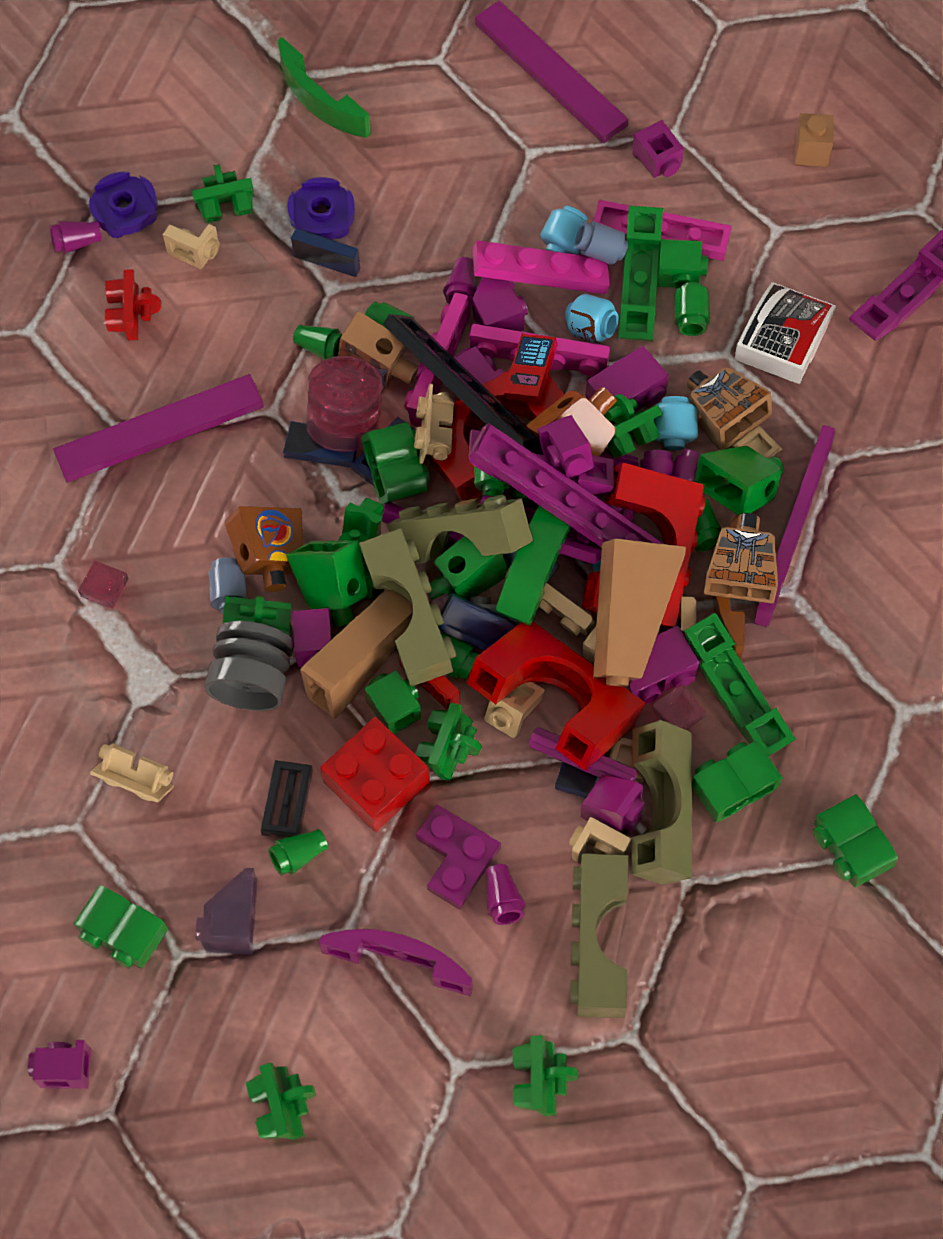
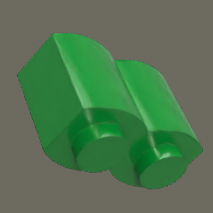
(395, 463)
(735, 781)
(855, 841)
(119, 927)

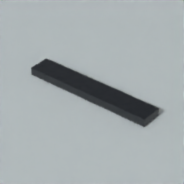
(460, 380)

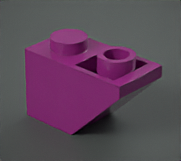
(498, 305)
(668, 666)
(615, 803)

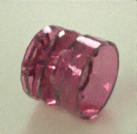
(343, 402)

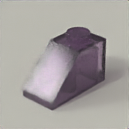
(230, 917)

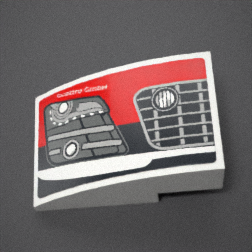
(784, 332)

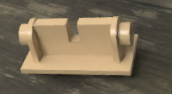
(431, 438)
(148, 780)

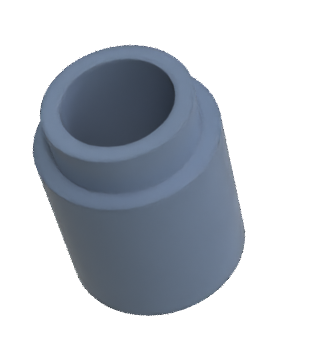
(601, 242)
(225, 580)

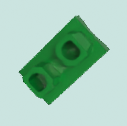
(223, 189)
(625, 420)
(362, 521)
(258, 611)
(453, 741)
(548, 1076)
(286, 1102)

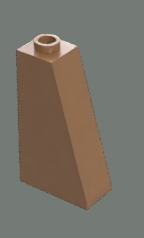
(631, 605)
(356, 653)

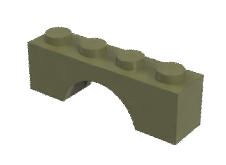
(493, 526)
(392, 568)
(665, 761)
(600, 982)

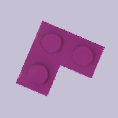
(466, 853)

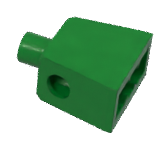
(739, 478)
(466, 571)
(330, 576)

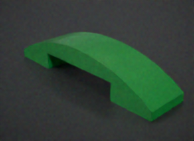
(342, 115)
(640, 273)
(532, 567)
(735, 686)

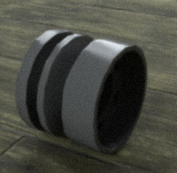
(249, 666)

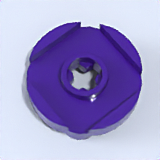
(326, 192)
(124, 220)

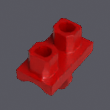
(127, 292)

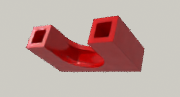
(457, 469)
(673, 507)
(537, 656)

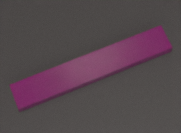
(551, 71)
(158, 428)
(552, 489)
(798, 518)

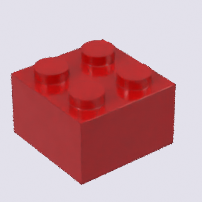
(375, 774)

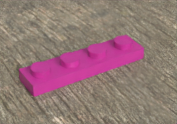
(674, 227)
(540, 267)
(453, 323)
(569, 354)

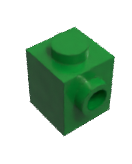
(680, 263)
(393, 701)

